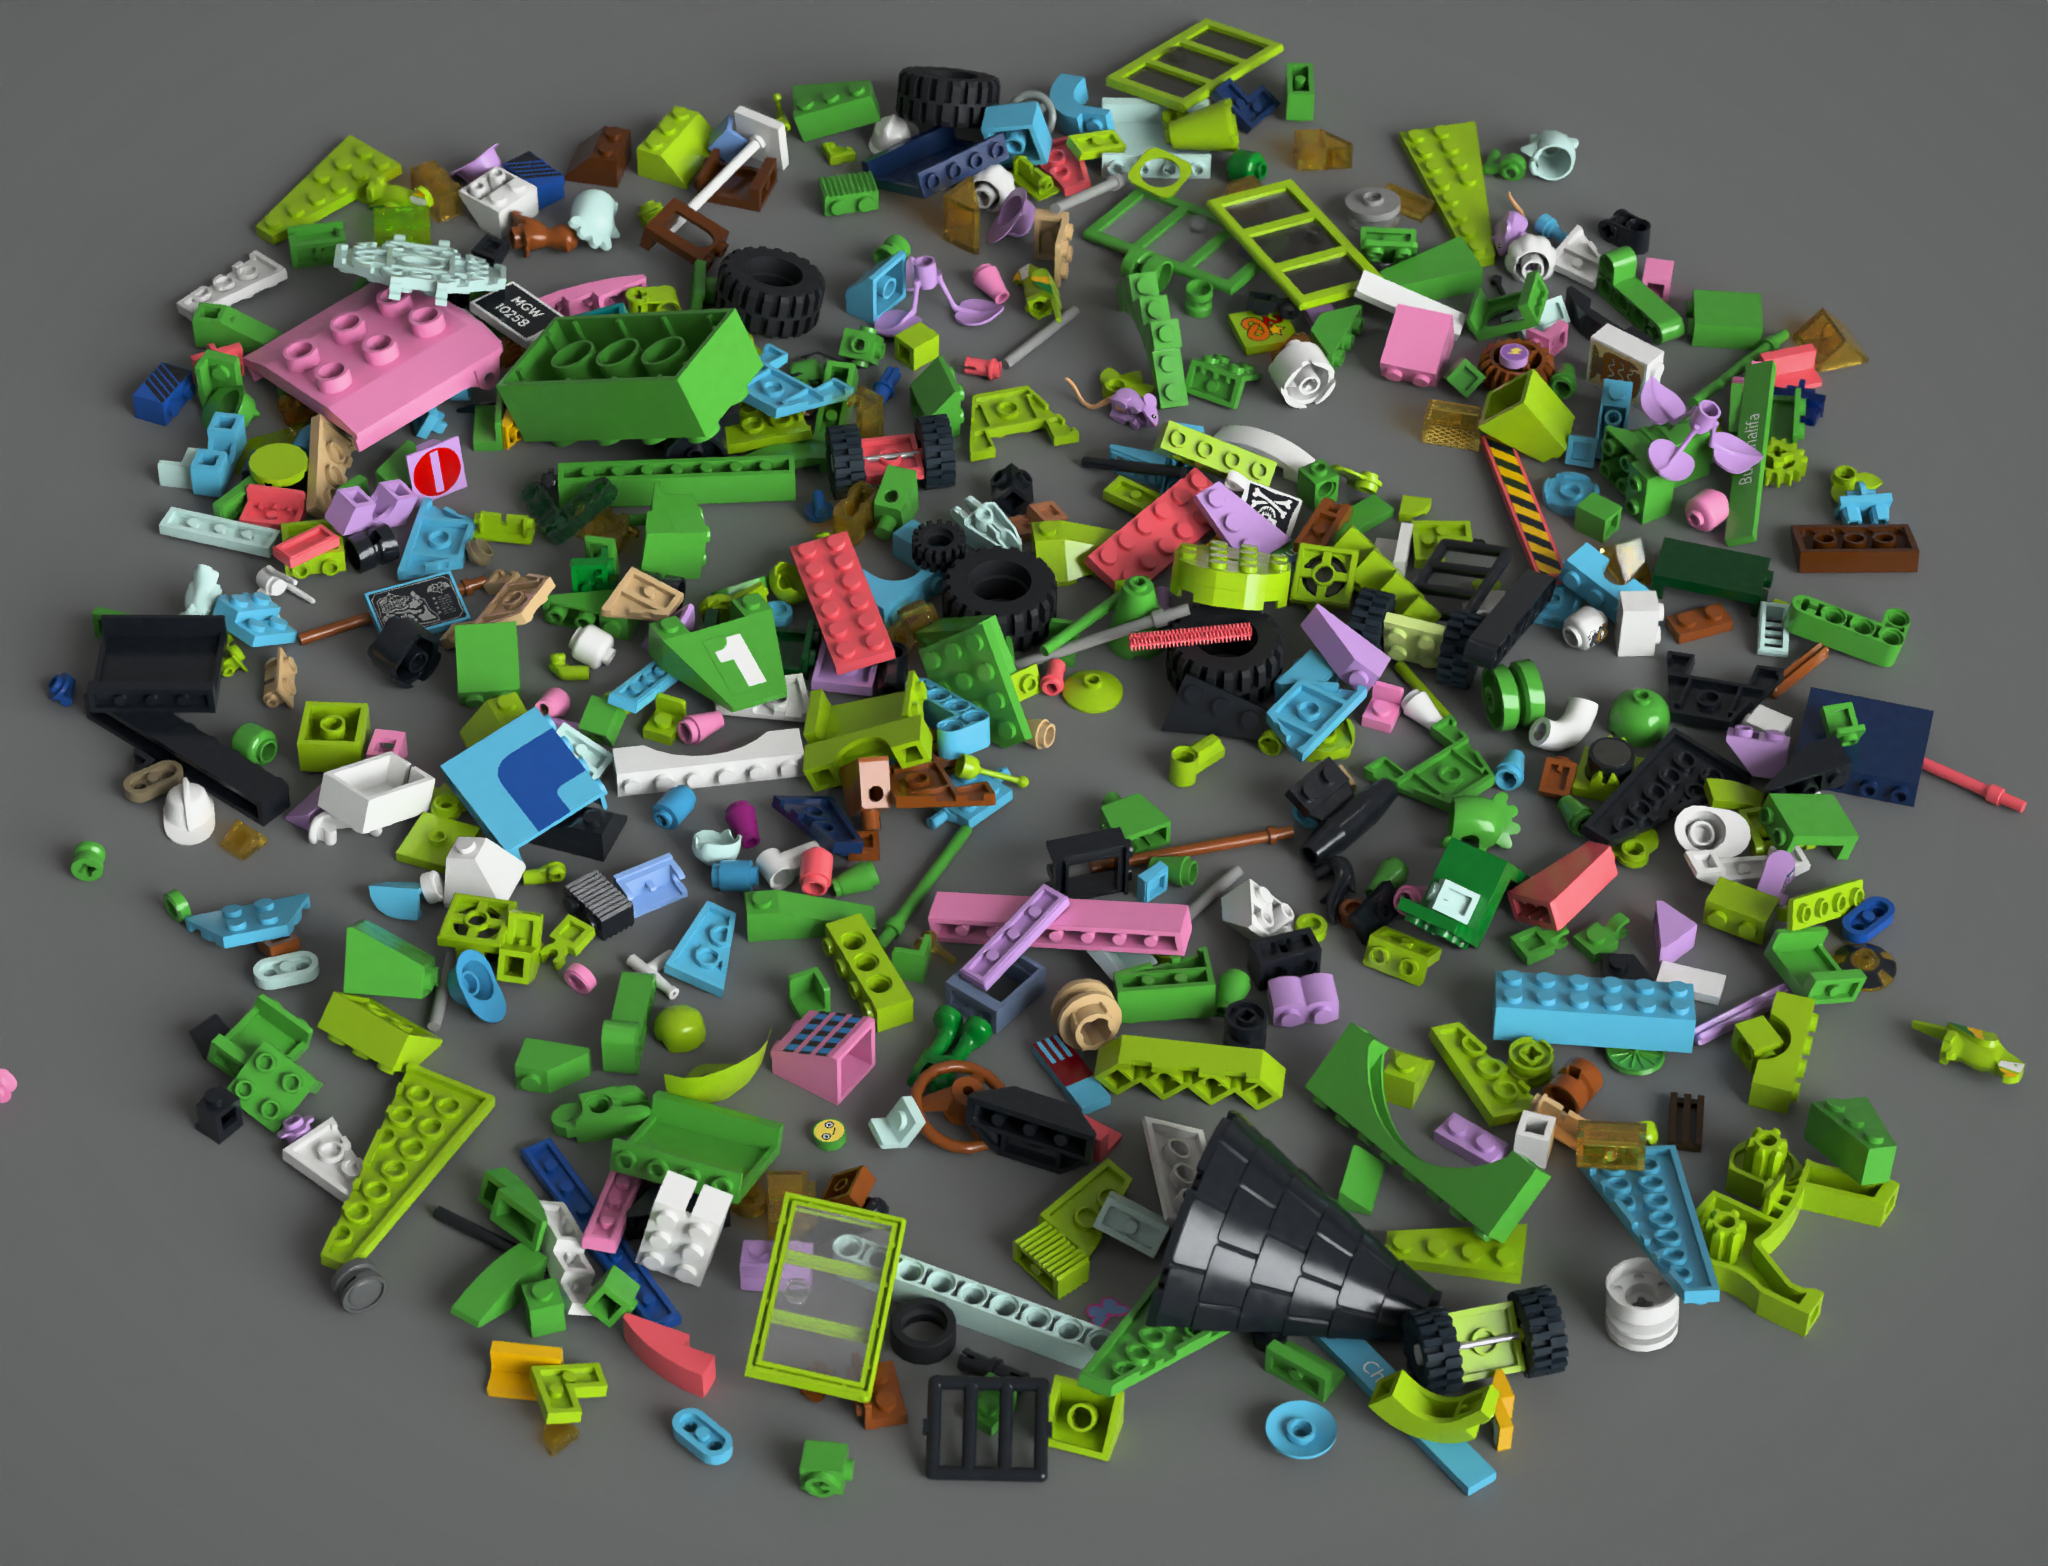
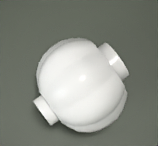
(992, 183)
(1532, 255)

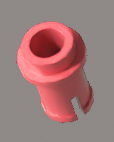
(983, 367)
(1052, 682)

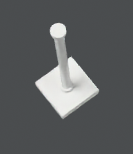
(765, 139)

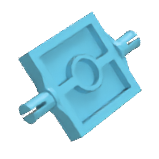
(972, 814)

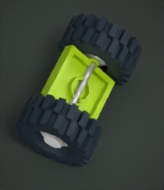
(1477, 1341)

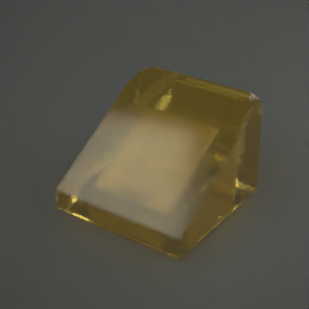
(243, 840)

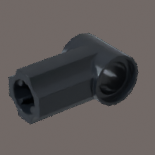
(894, 672)

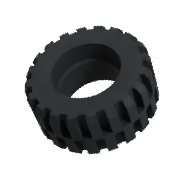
(945, 96)
(771, 291)
(1003, 575)
(1250, 673)

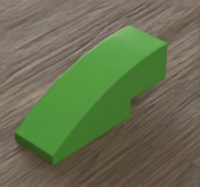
(513, 1206)
(500, 1286)

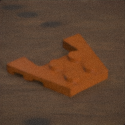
(931, 787)

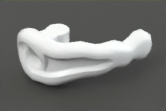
(325, 827)

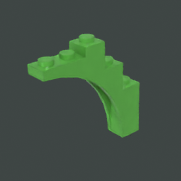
(1160, 335)

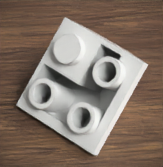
(1256, 912)

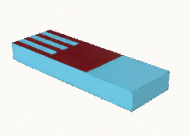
(1071, 1074)

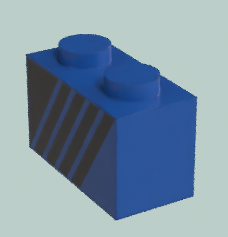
(540, 174)
(163, 394)

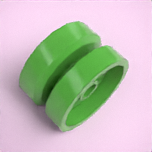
(1512, 695)

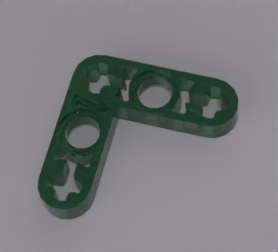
(555, 524)

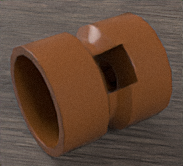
(1574, 1084)

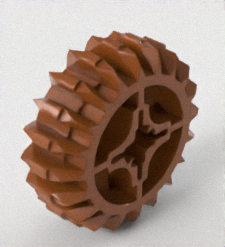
(1498, 375)

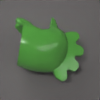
(1482, 821)

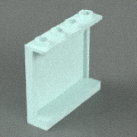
(1140, 129)

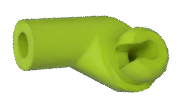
(565, 671)

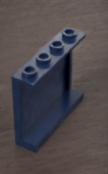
(933, 161)
(1888, 754)

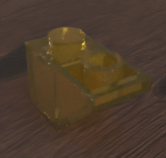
(1321, 151)

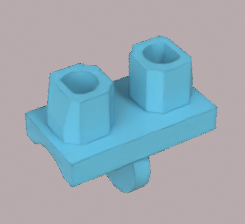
(1863, 503)

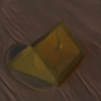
(962, 216)
(1832, 340)

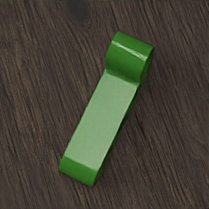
(1634, 299)
(1848, 631)
(627, 1030)

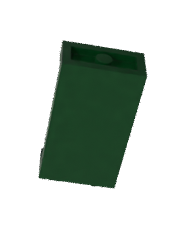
(1712, 572)
(794, 644)

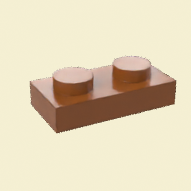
(1699, 623)

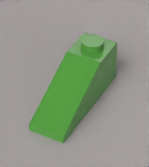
(839, 412)

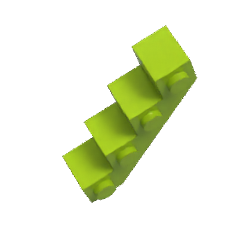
(1381, 574)
(1204, 1068)

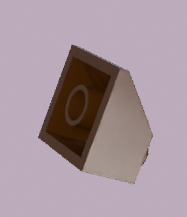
(602, 158)

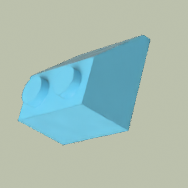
(878, 289)

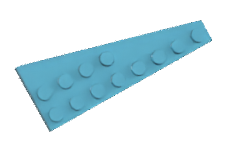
(1662, 1220)

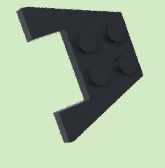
(1714, 701)

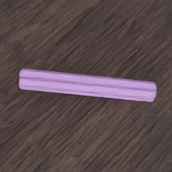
(1747, 1010)

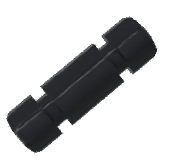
(549, 479)

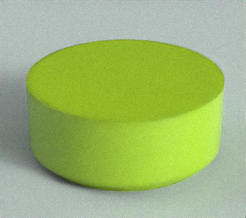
(1315, 922)

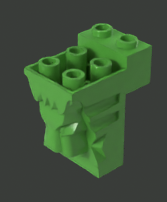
(1629, 470)

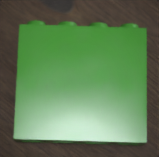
(700, 1143)

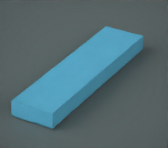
(641, 688)

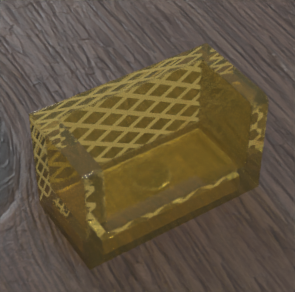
(1452, 425)

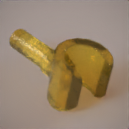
(935, 947)

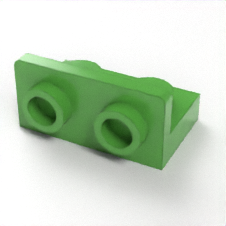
(214, 372)

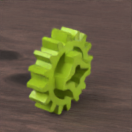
(1784, 463)

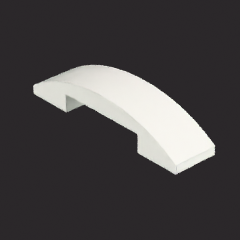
(1269, 446)
(1743, 870)

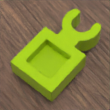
(568, 937)

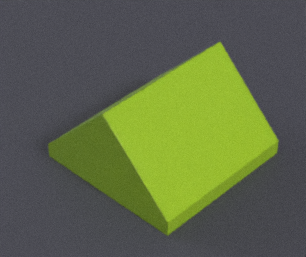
(1084, 1420)

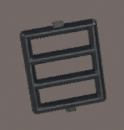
(1490, 575)
(968, 1470)

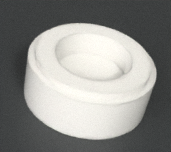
(432, 886)

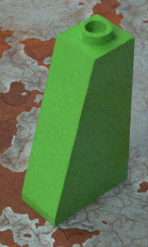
(1439, 272)

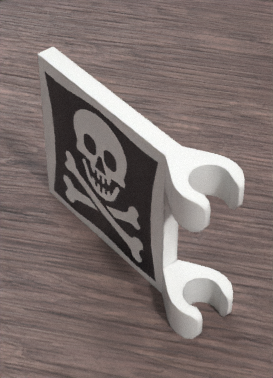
(1272, 504)

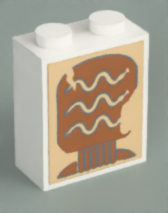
(1622, 358)

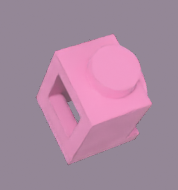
(388, 736)

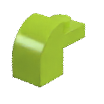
(520, 955)

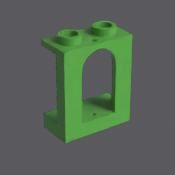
(1528, 301)

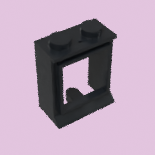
(1085, 849)

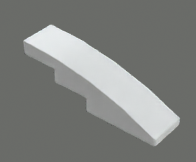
(566, 1257)

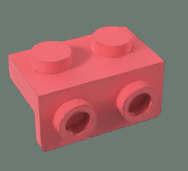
(273, 505)

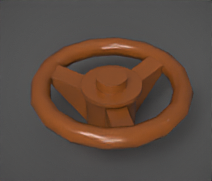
(952, 1101)

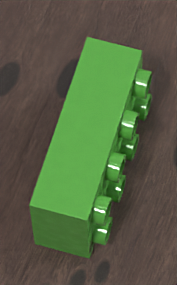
(631, 377)

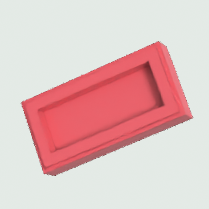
(306, 546)

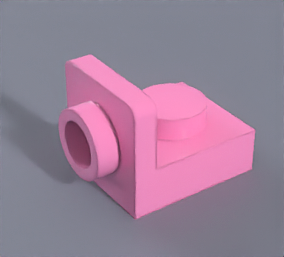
(1553, 337)
(1383, 707)

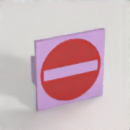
(436, 469)

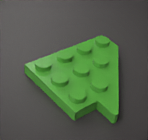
(976, 671)

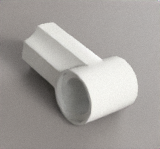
(782, 867)

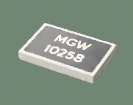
(514, 313)

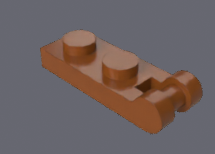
(1324, 523)

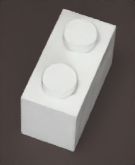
(1637, 623)

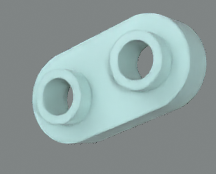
(286, 970)

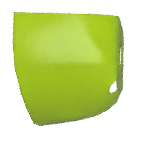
(721, 1082)

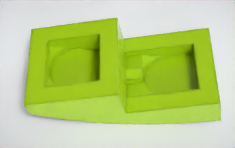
(1731, 794)

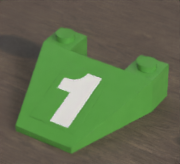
(727, 662)

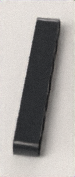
(1509, 620)

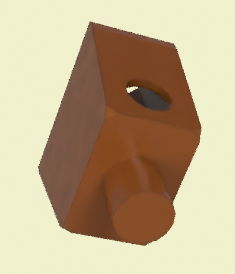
(867, 789)

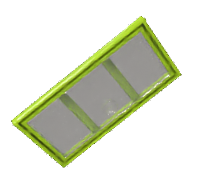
(826, 1298)

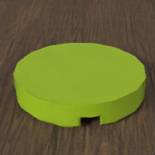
(278, 464)

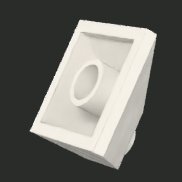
(480, 869)

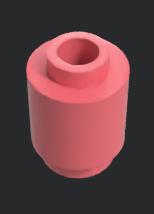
(816, 871)

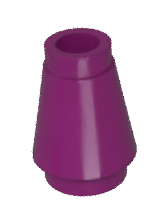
(743, 821)

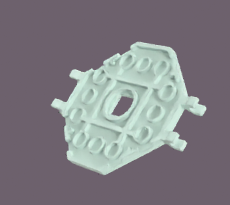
(420, 267)

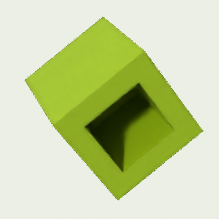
(916, 346)

